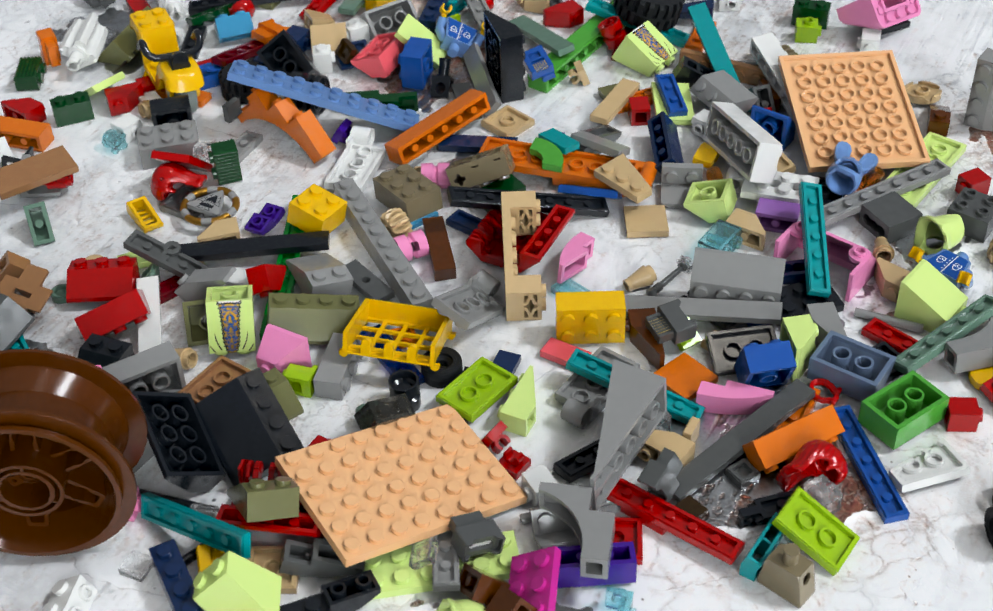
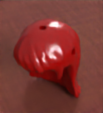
(169, 174)
(813, 460)

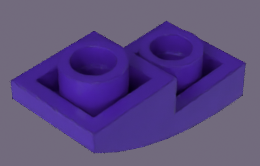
(265, 220)

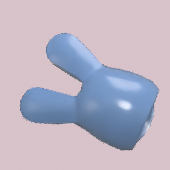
(846, 172)

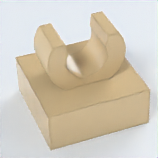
(579, 74)

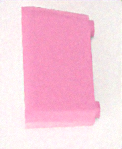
(878, 13)

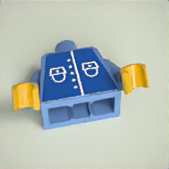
(456, 36)
(953, 266)

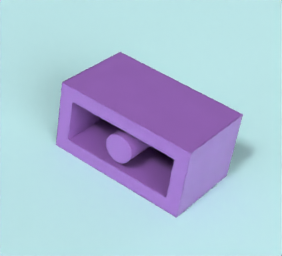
(776, 214)

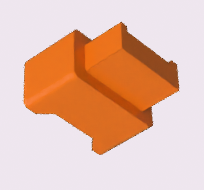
(266, 31)
(49, 47)

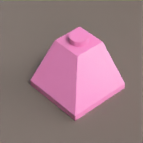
(281, 348)

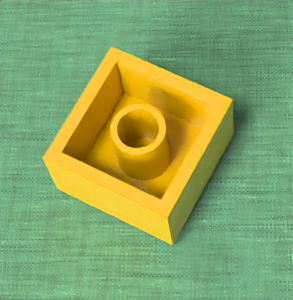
(316, 210)

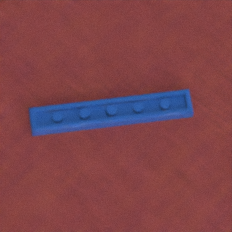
(870, 469)

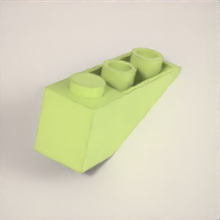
(520, 408)

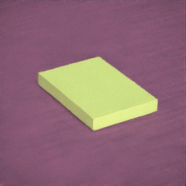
(412, 28)
(659, 106)

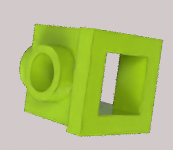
(301, 379)

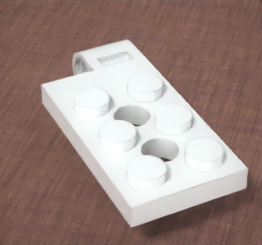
(358, 159)
(784, 183)

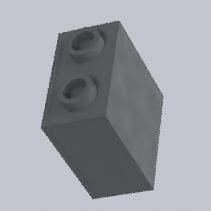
(890, 217)

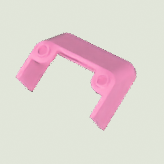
(840, 252)

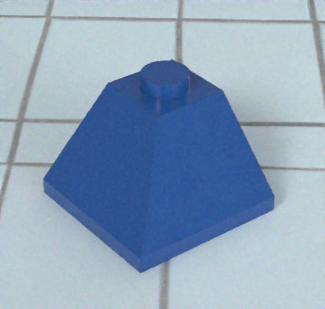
(776, 124)

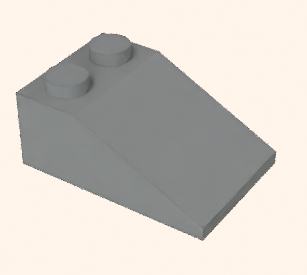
(321, 274)

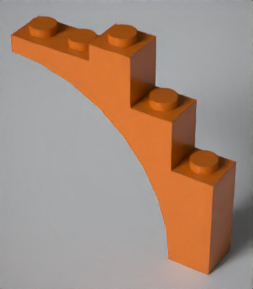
(284, 114)

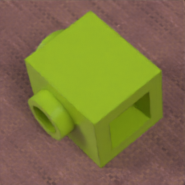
(807, 30)

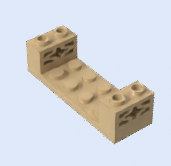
(523, 293)

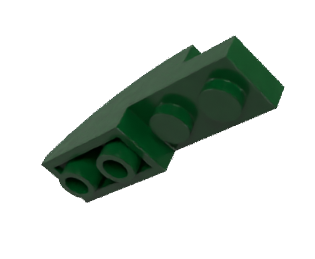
(403, 100)

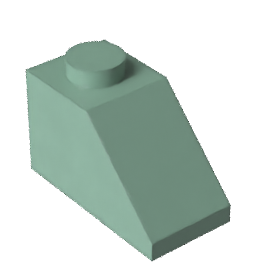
(39, 223)

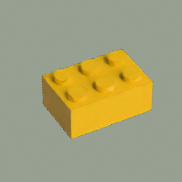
(590, 317)

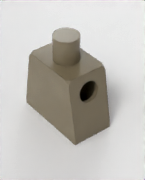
(789, 574)

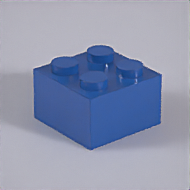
(416, 63)
(765, 364)

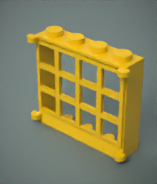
(402, 316)

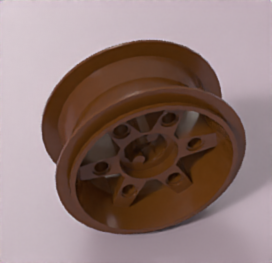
(64, 453)

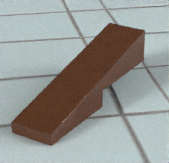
(439, 248)

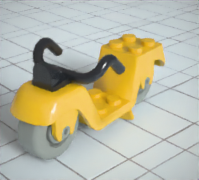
(161, 55)

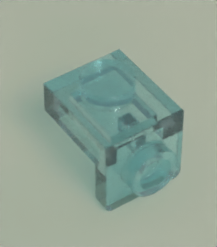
(619, 599)

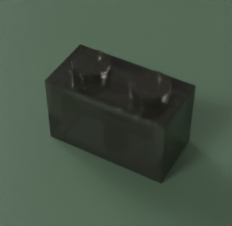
(384, 411)

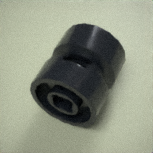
(406, 382)

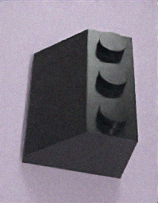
(286, 55)

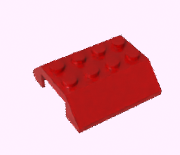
(488, 241)
(299, 525)

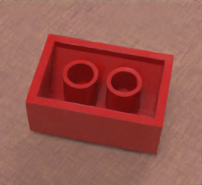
(100, 278)
(114, 315)

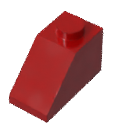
(564, 15)
(123, 98)
(24, 109)
(266, 278)

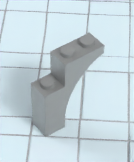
(971, 351)
(591, 527)

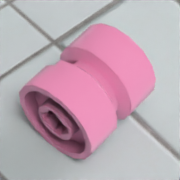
(436, 173)
(413, 245)

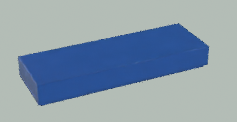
(670, 95)
(589, 191)

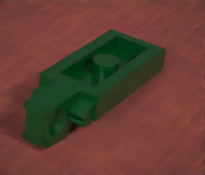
(210, 14)

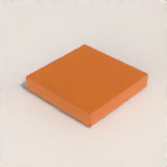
(685, 375)

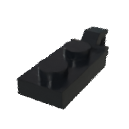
(762, 509)

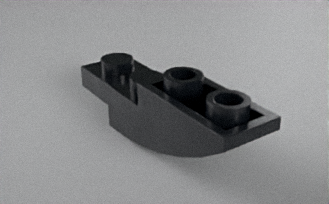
(340, 595)

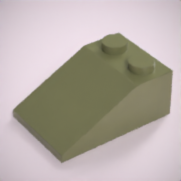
(266, 499)

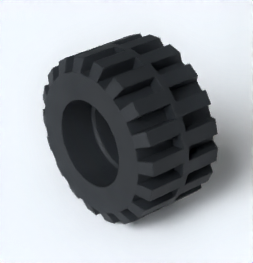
(233, 89)

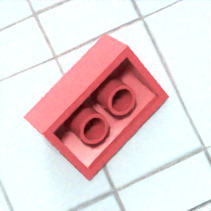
(379, 56)

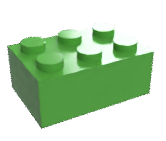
(903, 409)

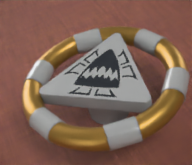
(208, 205)

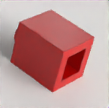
(639, 110)
(973, 179)
(963, 414)

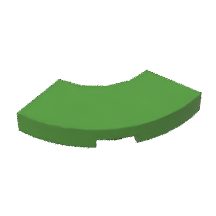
(548, 153)

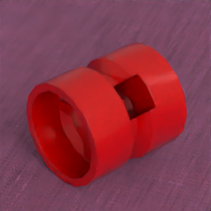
(612, 32)

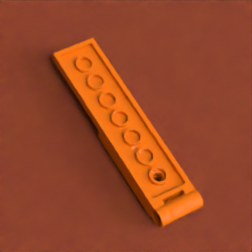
(577, 165)

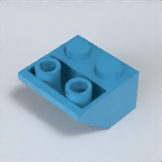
(233, 26)

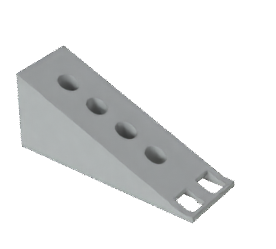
(631, 414)

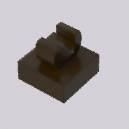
(346, 51)

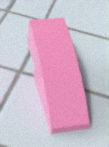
(575, 256)
(732, 398)

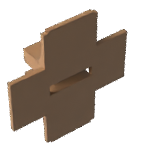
(30, 287)

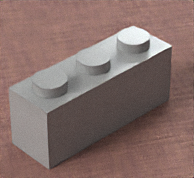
(335, 371)

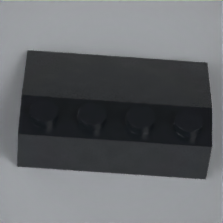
(504, 57)
(247, 423)
(180, 441)

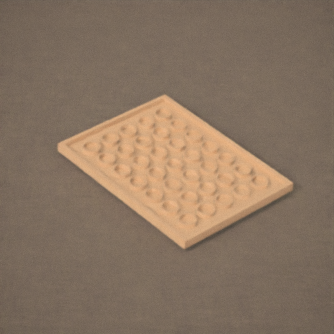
(852, 101)
(398, 483)

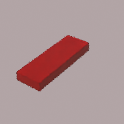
(880, 331)

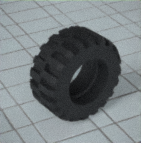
(660, 13)

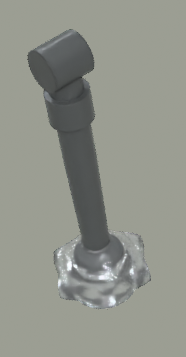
(684, 265)

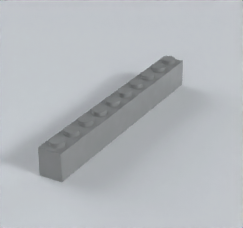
(382, 246)

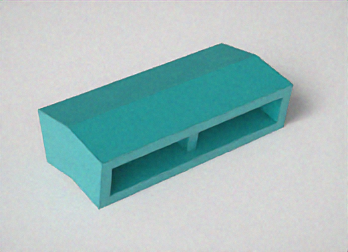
(750, 567)

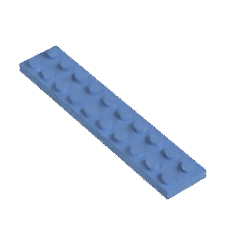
(319, 95)

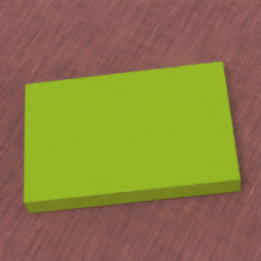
(477, 389)
(815, 530)

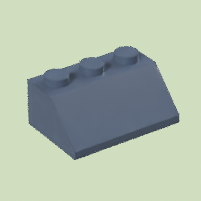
(851, 365)

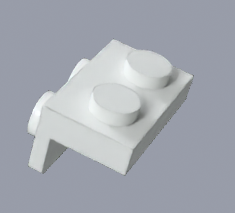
(71, 595)

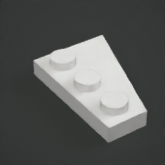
(929, 468)

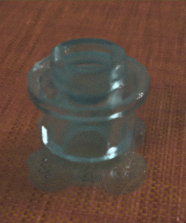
(113, 140)

